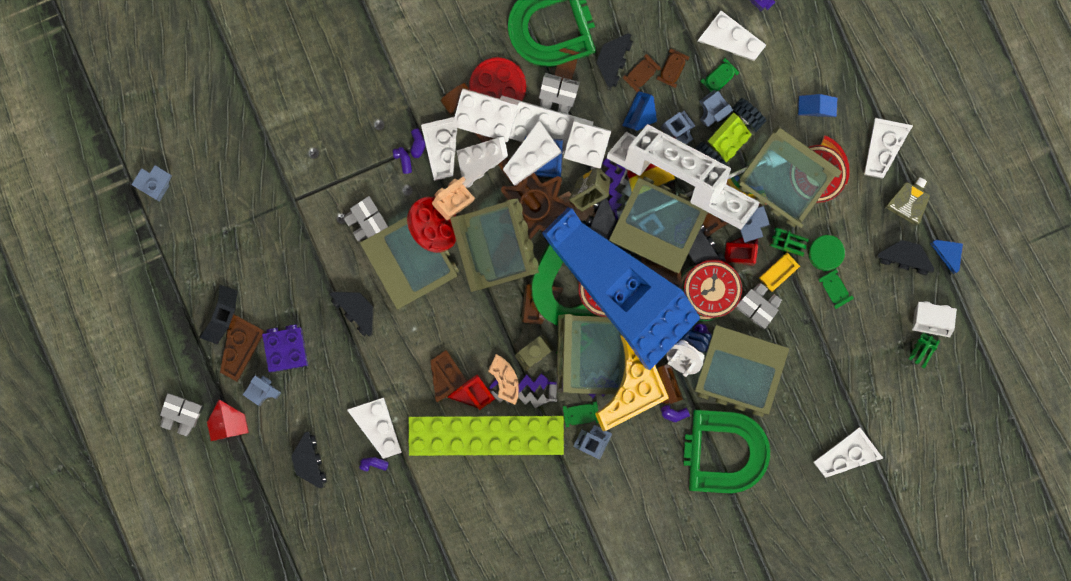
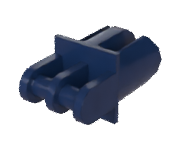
(697, 339)

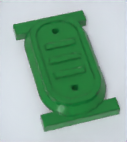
(720, 76)
(835, 289)
(581, 414)

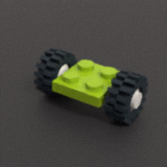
(733, 132)

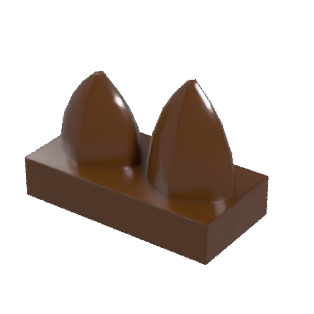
(670, 384)

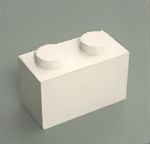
(934, 319)

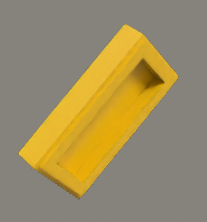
(779, 272)

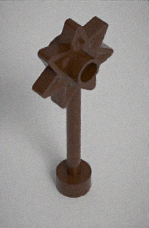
(537, 199)

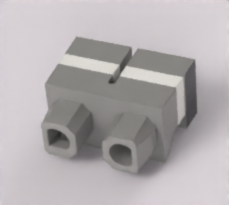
(550, 89)
(360, 213)
(766, 311)
(181, 411)

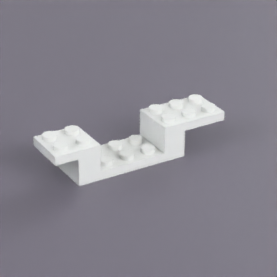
(517, 119)
(689, 165)

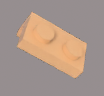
(453, 198)

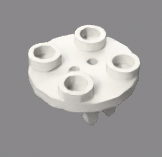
(685, 358)

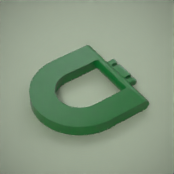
(549, 55)
(542, 289)
(733, 423)

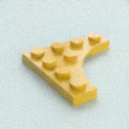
(637, 392)

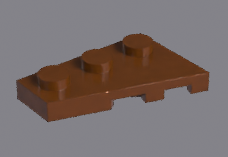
(240, 346)

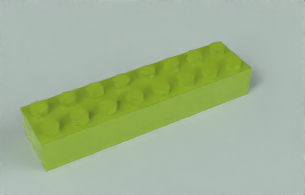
(486, 435)

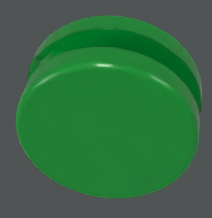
(826, 252)

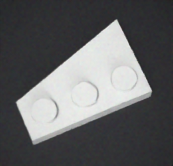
(730, 36)
(884, 145)
(441, 147)
(531, 155)
(480, 158)
(377, 426)
(847, 454)

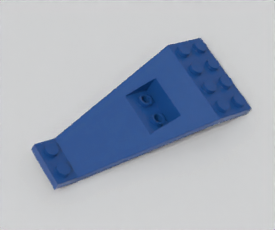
(648, 313)

